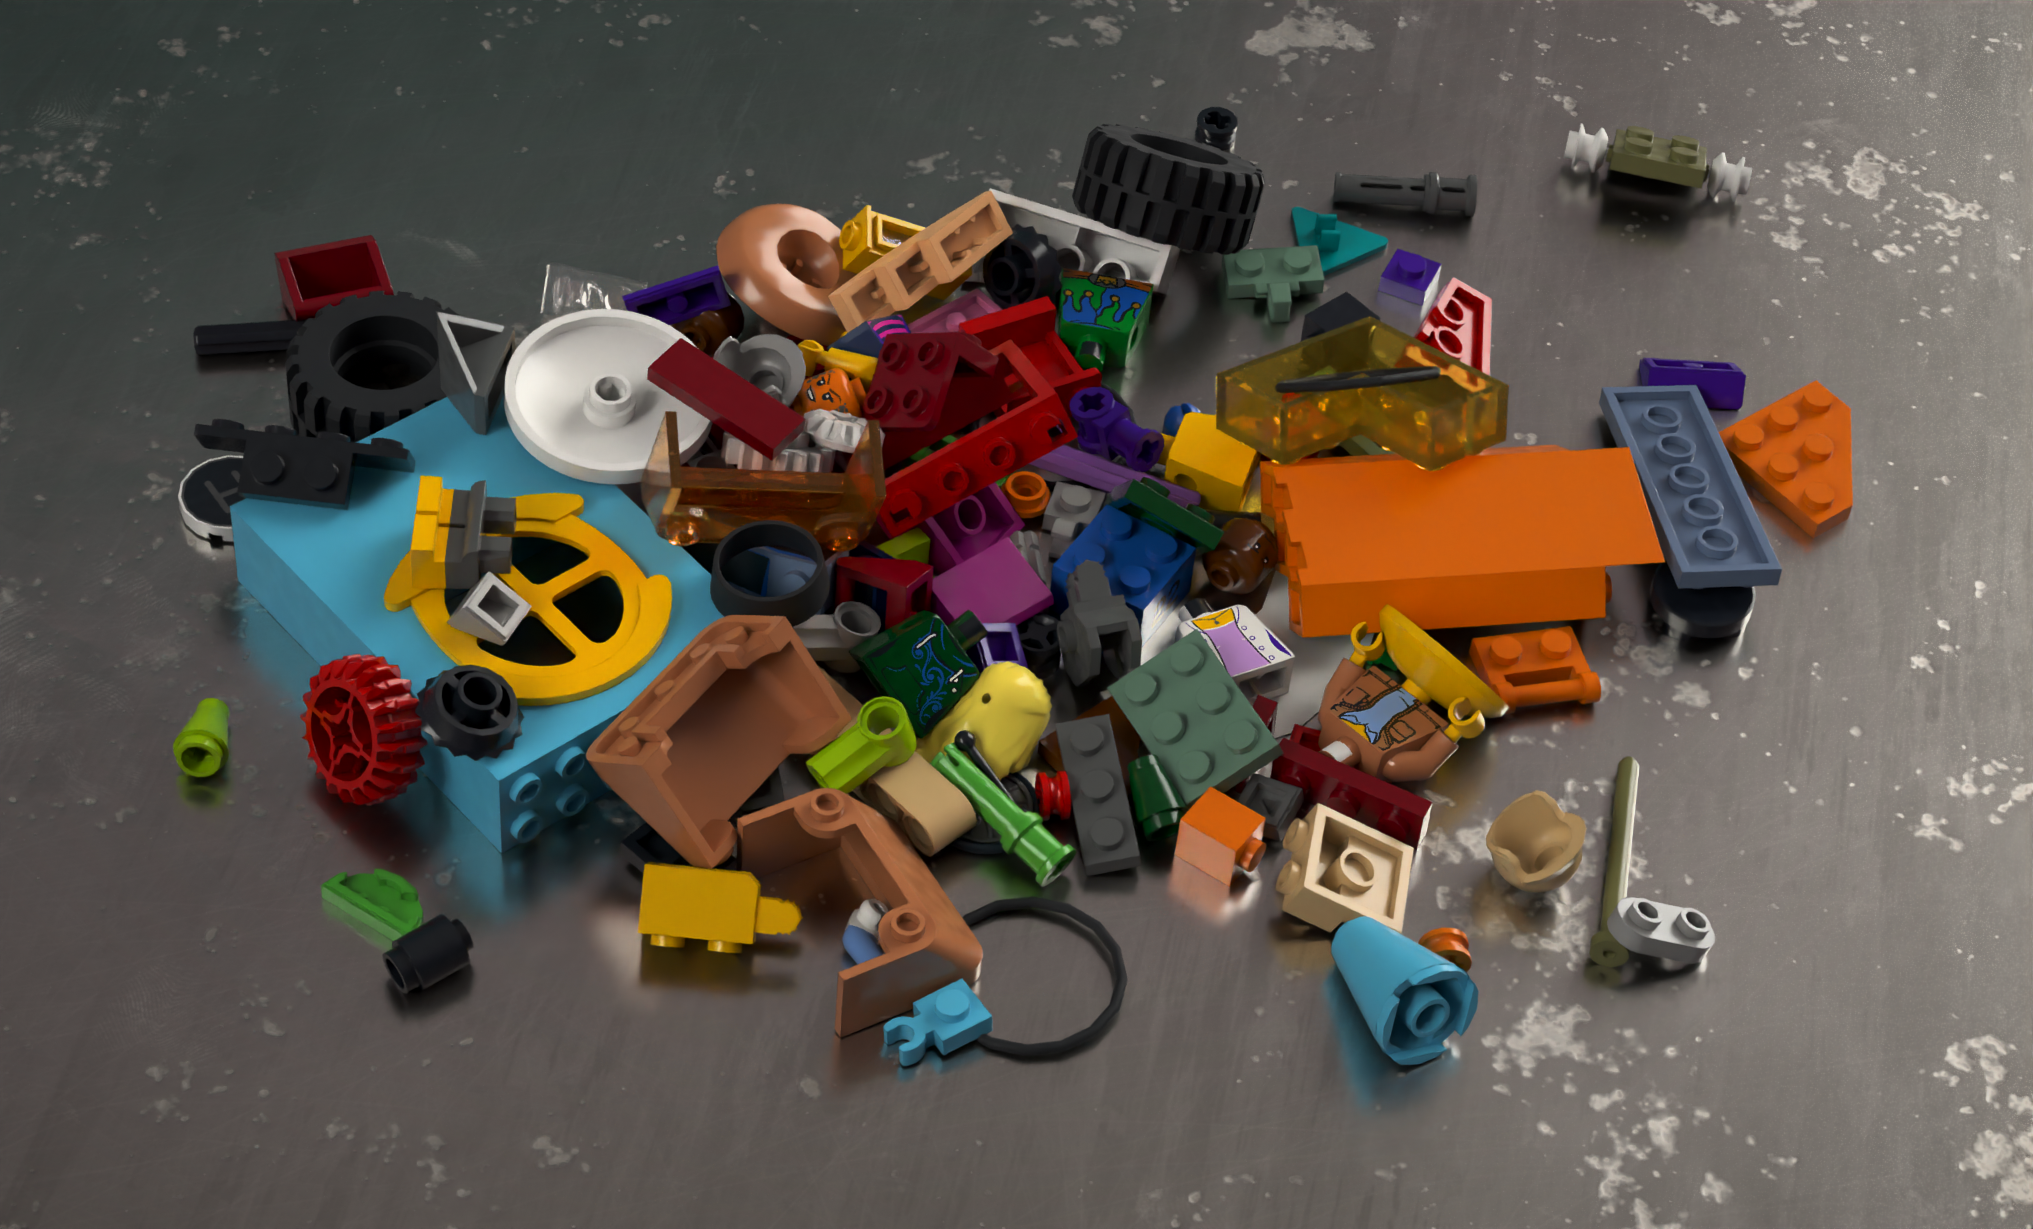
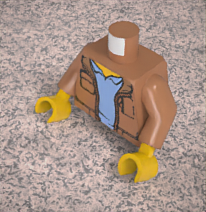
(1382, 726)

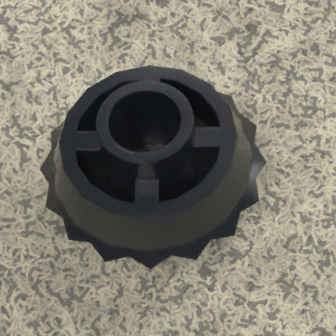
(1022, 269)
(470, 712)

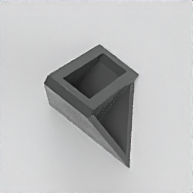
(474, 366)

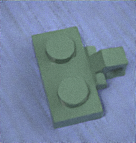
(1274, 276)

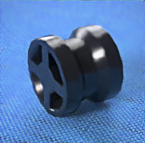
(1040, 644)

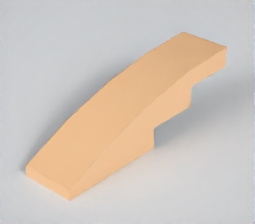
(922, 262)

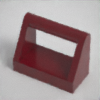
(329, 272)
(906, 584)

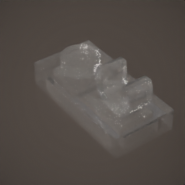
(578, 289)

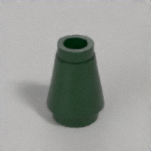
(1154, 799)

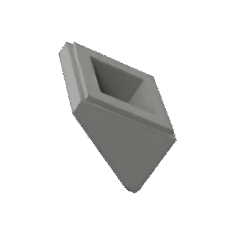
(490, 611)

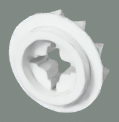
(836, 429)

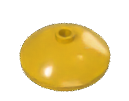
(1432, 669)

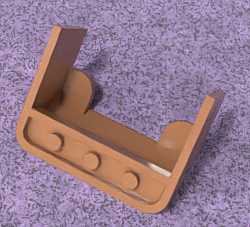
(921, 933)

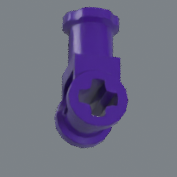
(1110, 432)

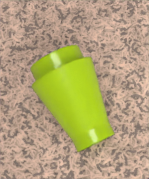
(203, 741)

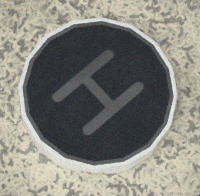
(209, 493)

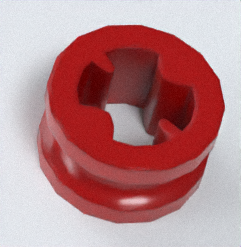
(1053, 795)

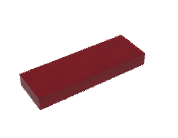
(726, 399)

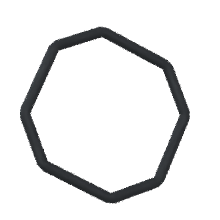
(1340, 381)

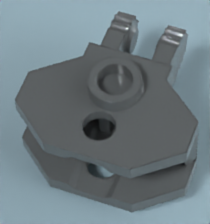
(1095, 625)

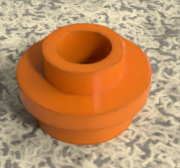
(1027, 493)

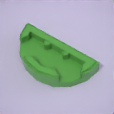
(378, 900)

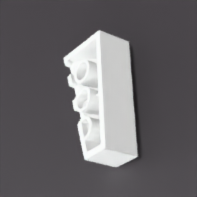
(1089, 244)

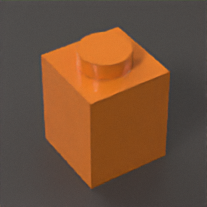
(1221, 837)

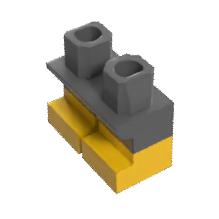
(451, 537)

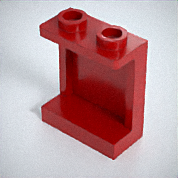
(1033, 332)

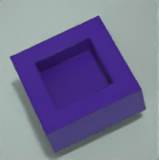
(1409, 277)

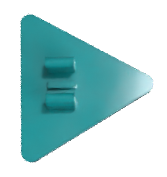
(1337, 241)

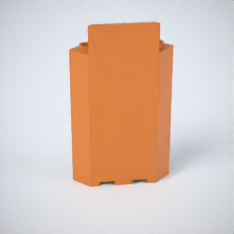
(1456, 546)

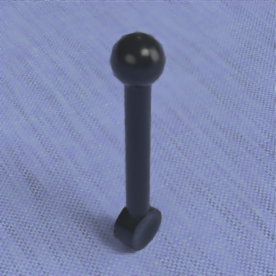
(966, 742)

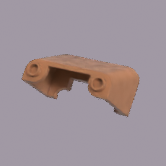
(717, 731)

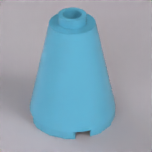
(1403, 990)

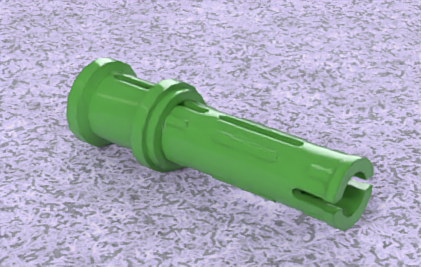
(1020, 830)

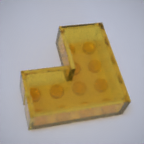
(1418, 420)

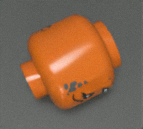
(831, 392)

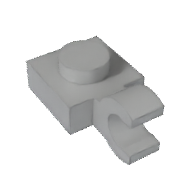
(1069, 513)

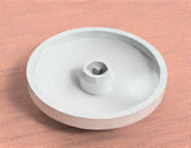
(585, 399)

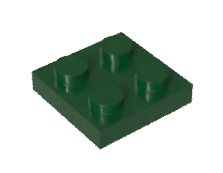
(1150, 504)

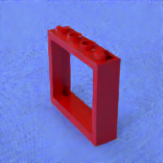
(980, 455)

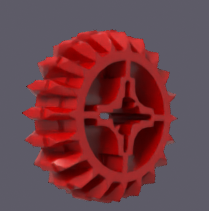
(363, 729)

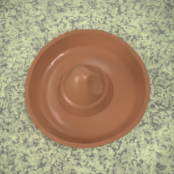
(784, 268)

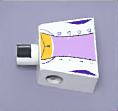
(1243, 645)

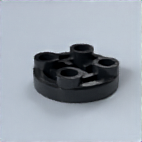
(1700, 612)

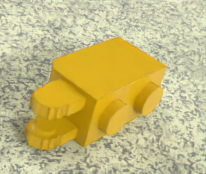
(709, 906)

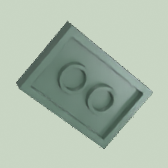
(1195, 719)

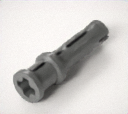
(1429, 193)

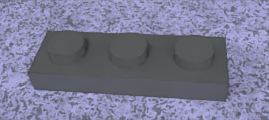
(1098, 795)

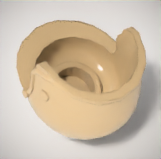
(1536, 843)

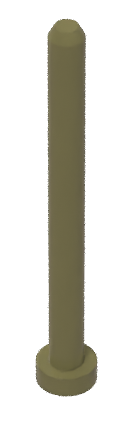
(1603, 946)

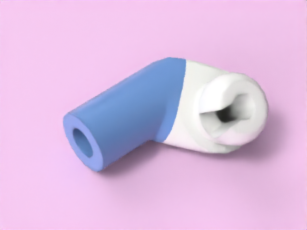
(862, 931)

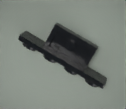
(301, 468)

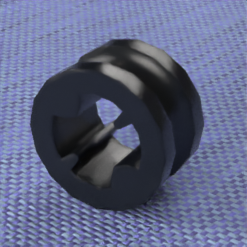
(1216, 128)

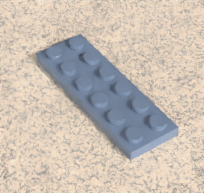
(1691, 487)

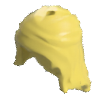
(1004, 712)

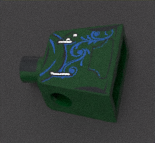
(923, 664)

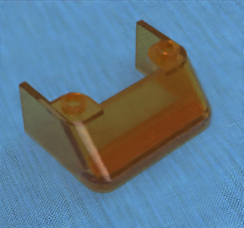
(711, 502)

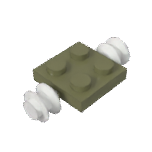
(1658, 158)

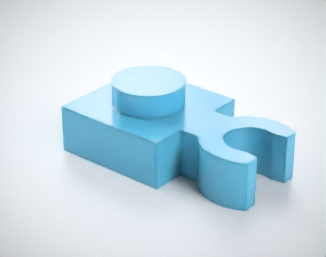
(941, 1018)

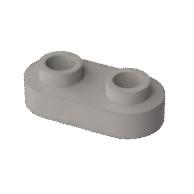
(1661, 930)

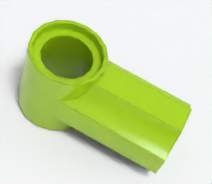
(862, 750)

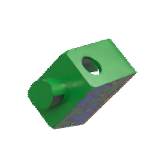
(1102, 317)

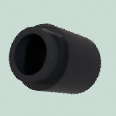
(428, 954)

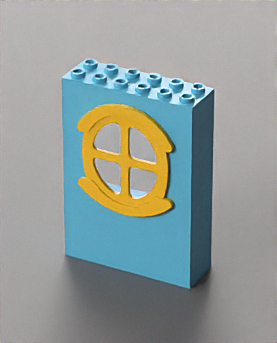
(348, 590)

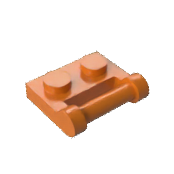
(1535, 668)

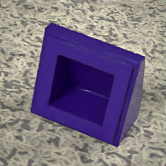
(998, 646)

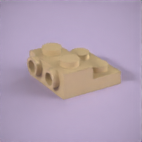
(1343, 871)

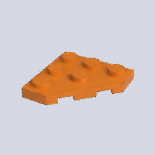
(1798, 456)

